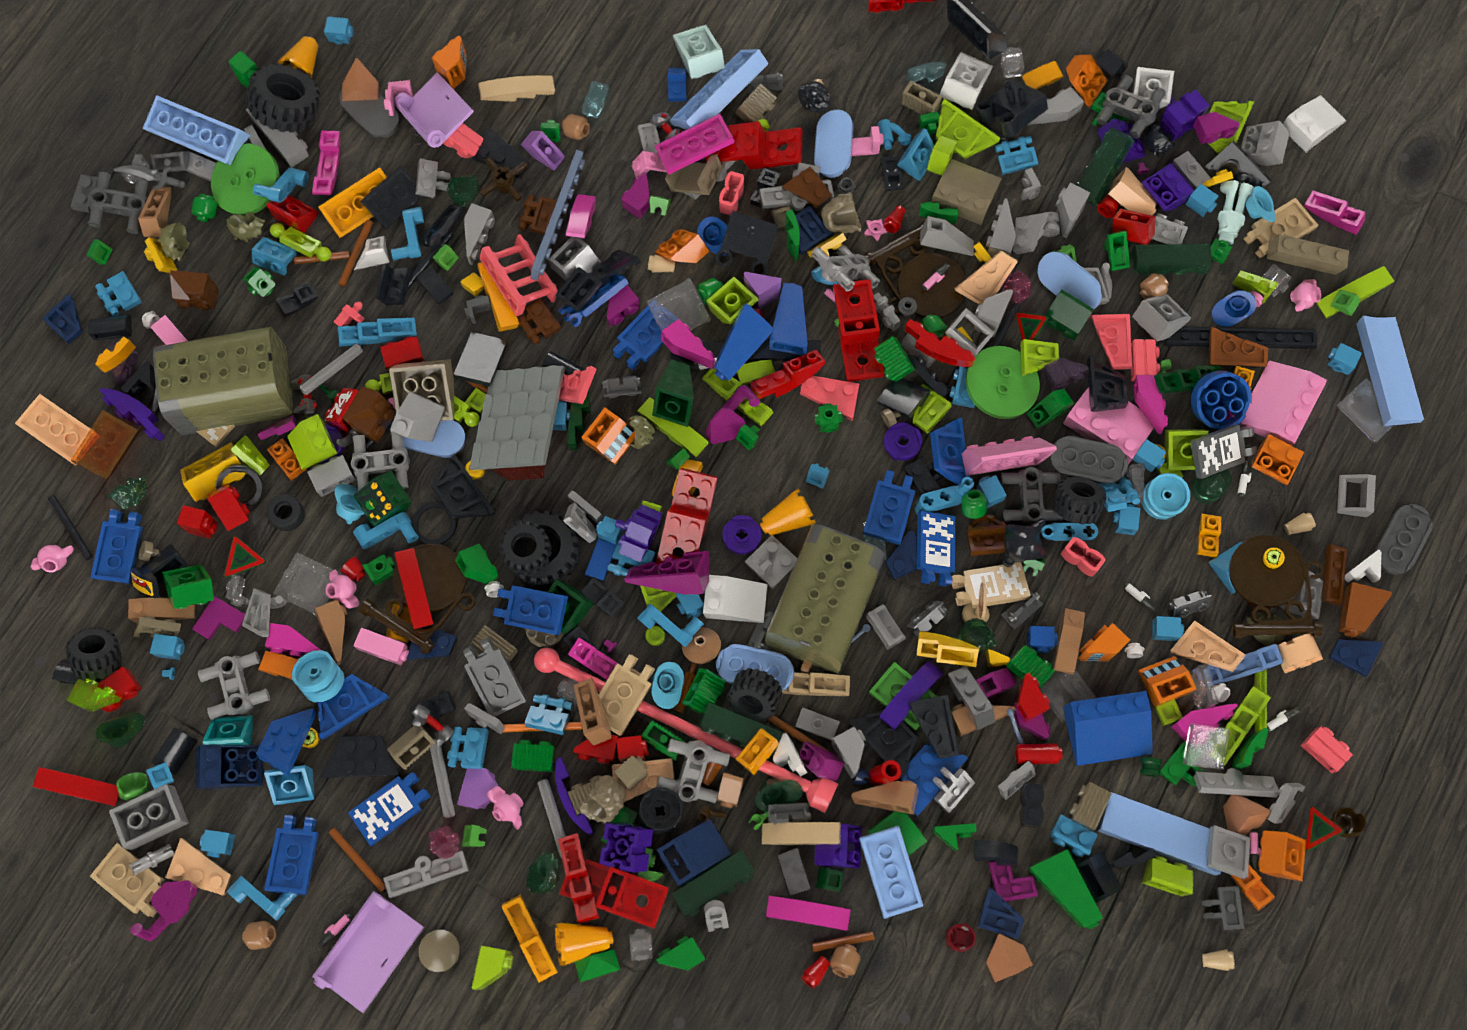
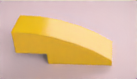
(947, 649)

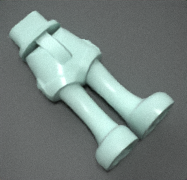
(1230, 220)

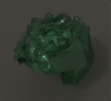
(463, 189)
(130, 493)
(977, 633)
(543, 874)

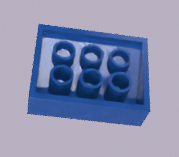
(1109, 728)

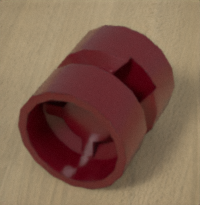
(960, 937)

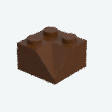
(193, 290)
(369, 414)

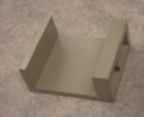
(696, 177)

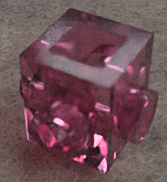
(1020, 285)
(444, 842)

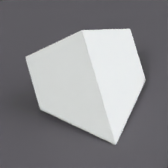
(373, 254)

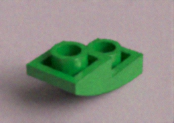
(932, 209)

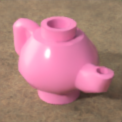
(1306, 294)
(51, 558)
(342, 589)
(506, 806)

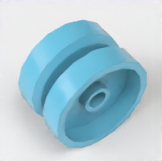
(1165, 496)
(318, 676)

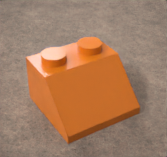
(1282, 855)

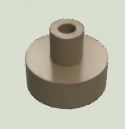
(889, 417)
(146, 551)

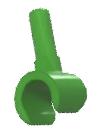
(1165, 365)
(759, 819)

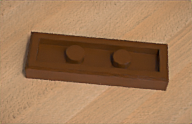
(1334, 575)

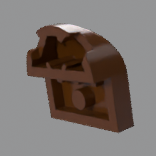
(986, 536)

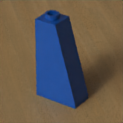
(790, 322)
(742, 341)

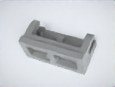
(885, 627)

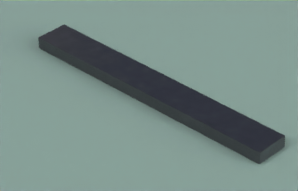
(1264, 336)
(760, 354)

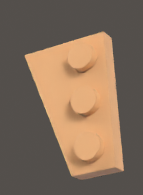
(988, 278)

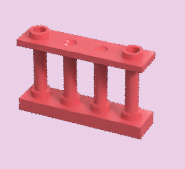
(508, 287)

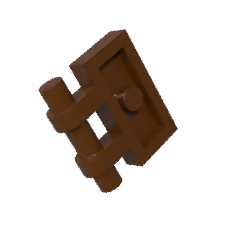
(542, 216)
(542, 318)

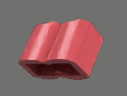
(731, 193)
(1086, 559)

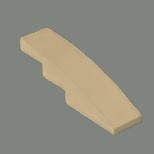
(516, 87)
(818, 685)
(801, 833)

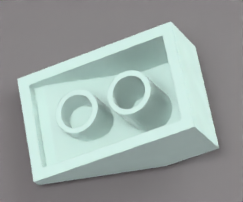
(699, 51)

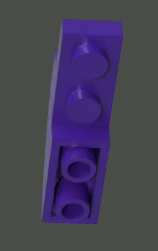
(132, 410)

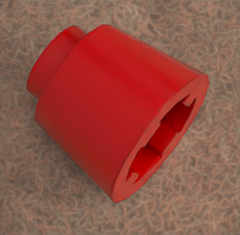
(1108, 207)
(353, 569)

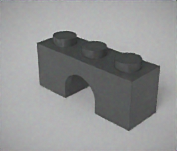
(967, 690)

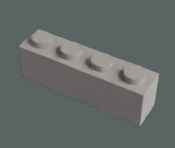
(285, 143)

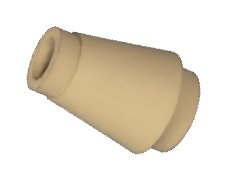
(660, 264)
(1301, 523)
(1218, 960)

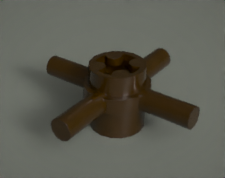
(498, 177)

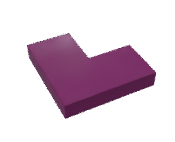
(279, 427)
(216, 614)
(1010, 888)

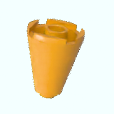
(302, 55)
(788, 515)
(580, 941)

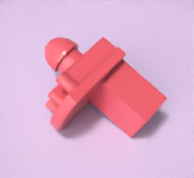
(349, 314)

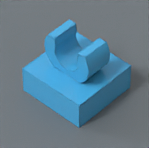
(817, 475)
(160, 775)

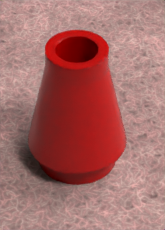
(894, 220)
(814, 974)

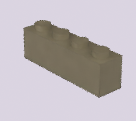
(1307, 254)

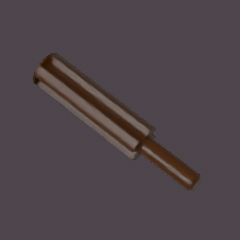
(688, 680)

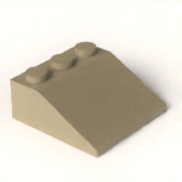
(966, 190)
(428, 379)

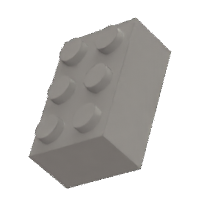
(148, 817)

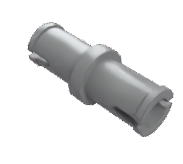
(151, 859)

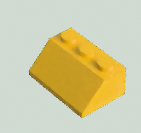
(202, 475)

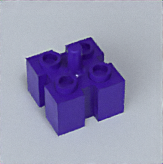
(1183, 114)
(639, 532)
(626, 846)

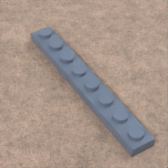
(556, 221)

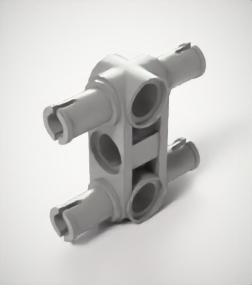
(844, 267)
(380, 461)
(233, 685)
(693, 770)

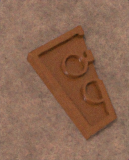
(1230, 350)

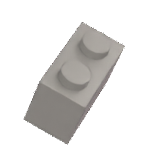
(331, 474)

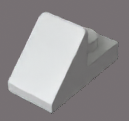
(1370, 567)
(787, 754)

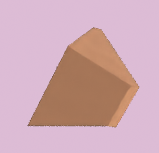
(359, 84)
(1243, 814)
(1007, 958)

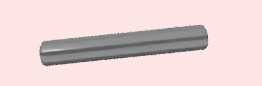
(331, 369)
(442, 780)
(552, 812)

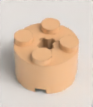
(1299, 652)

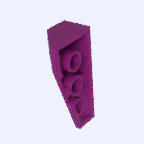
(680, 575)

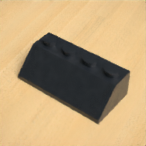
(976, 27)

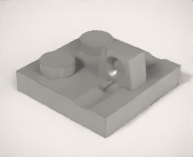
(771, 562)
(1228, 852)

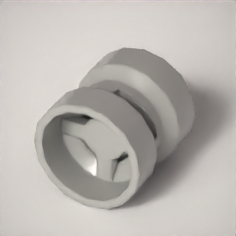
(1051, 227)

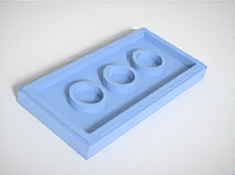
(891, 872)

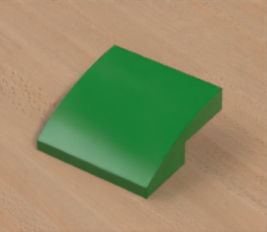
(793, 234)
(1249, 747)
(910, 833)

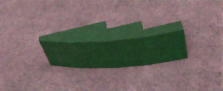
(1182, 379)
(576, 421)

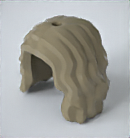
(841, 215)
(604, 800)

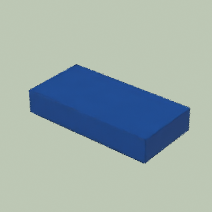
(600, 560)

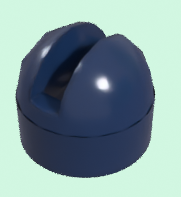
(859, 778)

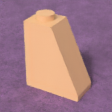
(1132, 194)

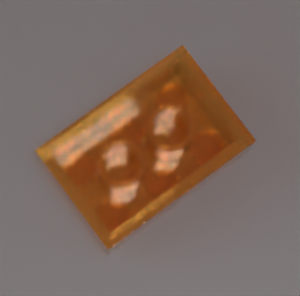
(104, 445)

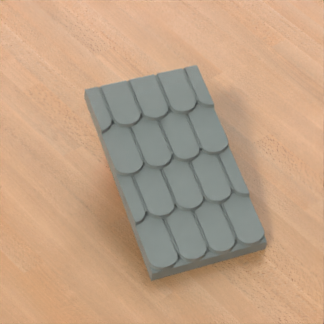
(518, 422)

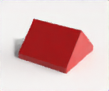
(293, 213)

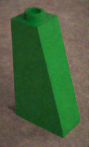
(1065, 884)

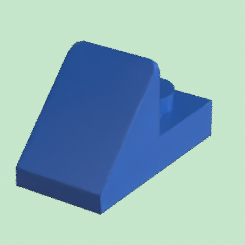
(676, 84)

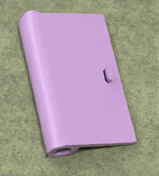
(432, 112)
(357, 959)

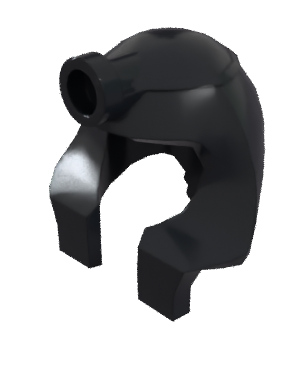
(1023, 543)

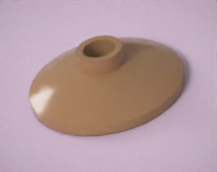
(707, 650)

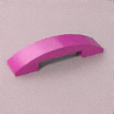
(328, 163)
(592, 658)
(808, 912)

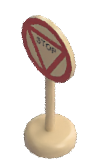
(981, 611)

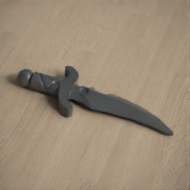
(151, 175)

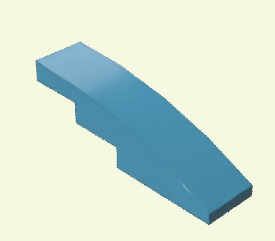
(377, 332)

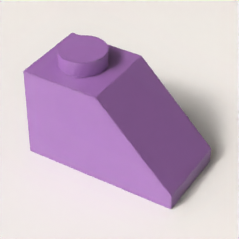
(543, 149)

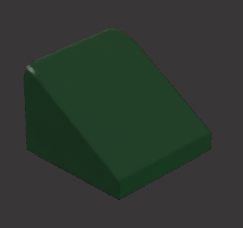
(829, 879)

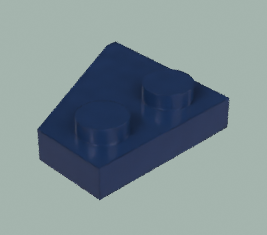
(811, 230)
(65, 319)
(904, 557)
(443, 646)
(1356, 654)
(1000, 916)

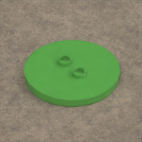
(234, 183)
(998, 384)

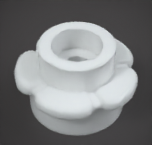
(149, 319)
(492, 588)
(1134, 650)
(1222, 692)

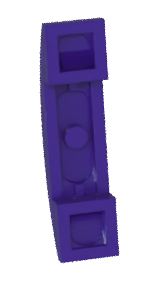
(913, 690)
(561, 776)

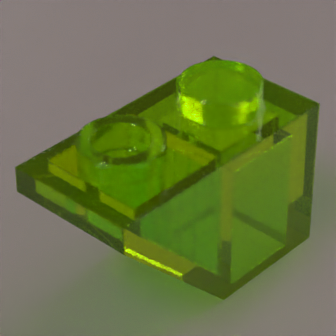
(90, 697)

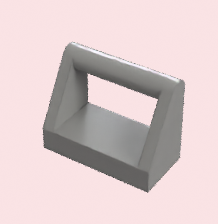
(963, 341)
(1367, 495)

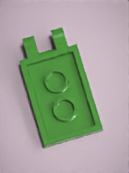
(890, 685)

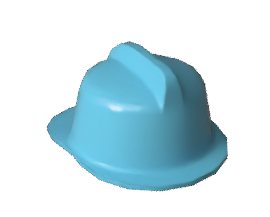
(1260, 205)
(347, 506)
(667, 685)

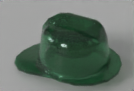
(1212, 487)
(120, 730)
(777, 792)

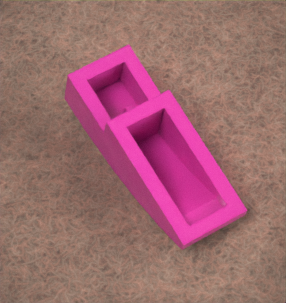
(1335, 212)
(581, 216)

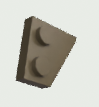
(150, 625)

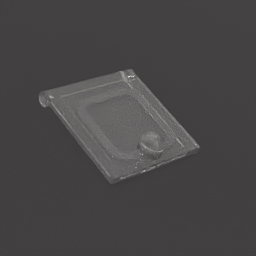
(679, 303)
(1364, 412)
(309, 584)

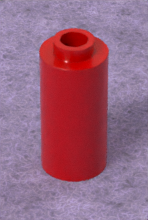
(1038, 753)
(885, 773)

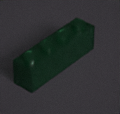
(1105, 164)
(1172, 258)
(732, 725)
(713, 883)

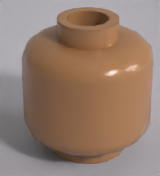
(575, 127)
(1154, 286)
(259, 935)
(845, 961)

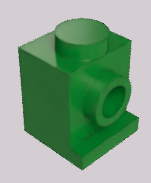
(385, 573)

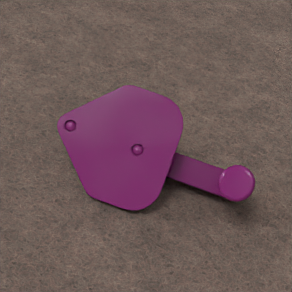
(726, 423)
(172, 903)

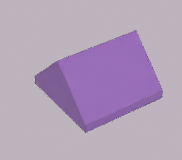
(763, 287)

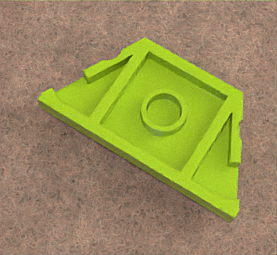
(1234, 111)
(960, 127)

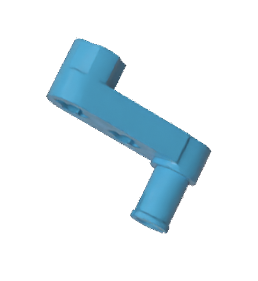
(283, 186)
(411, 219)
(932, 500)
(1058, 531)
(368, 537)
(651, 616)
(243, 888)

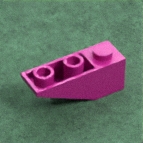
(683, 343)
(1150, 401)
(286, 639)
(1205, 717)

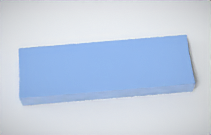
(720, 89)
(194, 130)
(1389, 371)
(1157, 830)

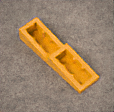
(503, 314)
(529, 938)

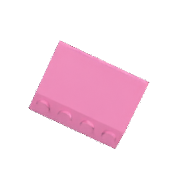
(1282, 401)
(1119, 427)
(1007, 455)

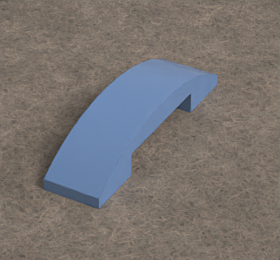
(1252, 663)

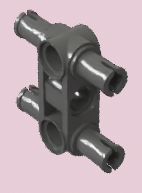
(1131, 106)
(117, 202)
(1031, 495)

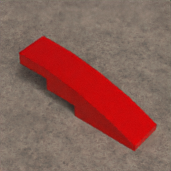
(413, 588)
(76, 786)
(578, 878)

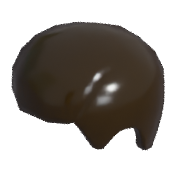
(1350, 821)

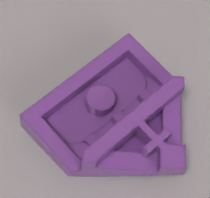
(475, 788)

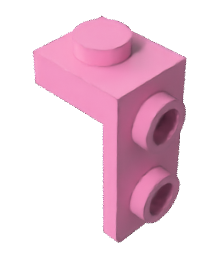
(394, 89)
(867, 145)
(647, 161)

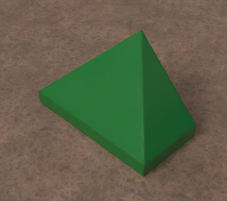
(597, 965)

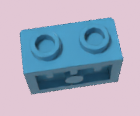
(272, 255)
(959, 391)
(1073, 835)

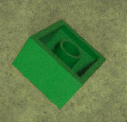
(188, 586)

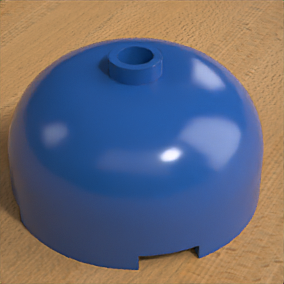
(1215, 395)

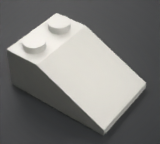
(965, 80)
(1312, 122)
(735, 599)

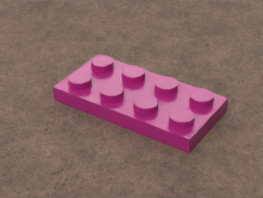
(694, 144)

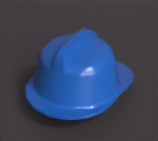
(712, 233)
(1233, 308)

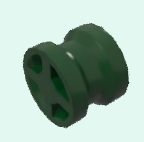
(1150, 767)

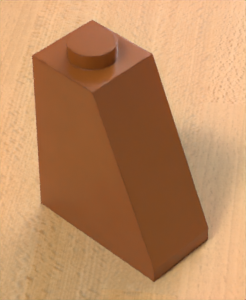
(1360, 608)

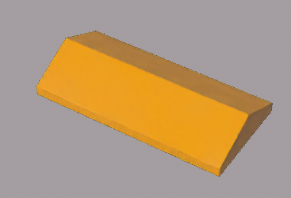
(345, 211)

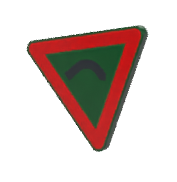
(1030, 325)
(241, 558)
(1320, 829)

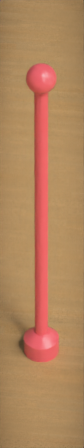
(818, 791)

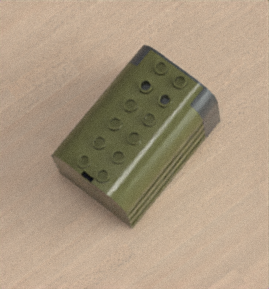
(223, 380)
(825, 598)

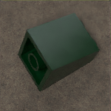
(674, 394)

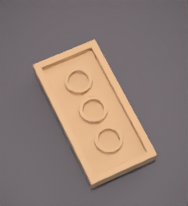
(53, 427)

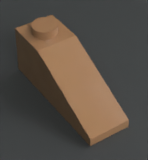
(155, 212)
(158, 608)
(332, 623)
(1069, 640)
(592, 712)
(963, 723)
(890, 796)

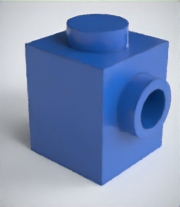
(1041, 638)

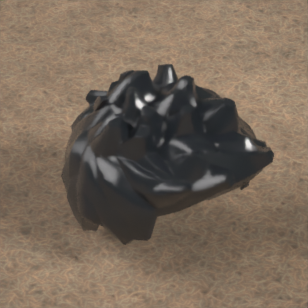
(814, 96)
(1157, 140)

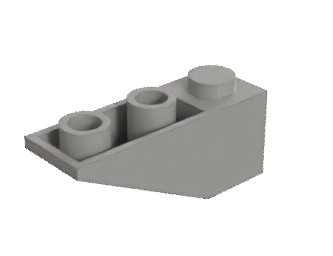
(1061, 107)
(477, 224)
(1004, 231)
(943, 235)

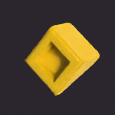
(473, 284)
(996, 659)

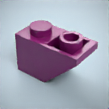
(1214, 127)
(638, 197)
(621, 305)
(996, 682)
(1036, 726)
(820, 761)

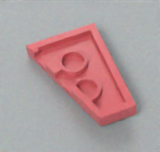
(1115, 338)
(576, 385)
(833, 392)

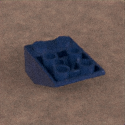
(227, 766)
(693, 852)

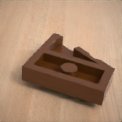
(808, 187)

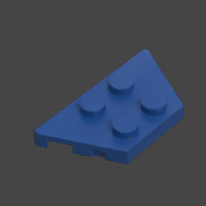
(947, 451)
(347, 705)
(285, 740)
(924, 768)

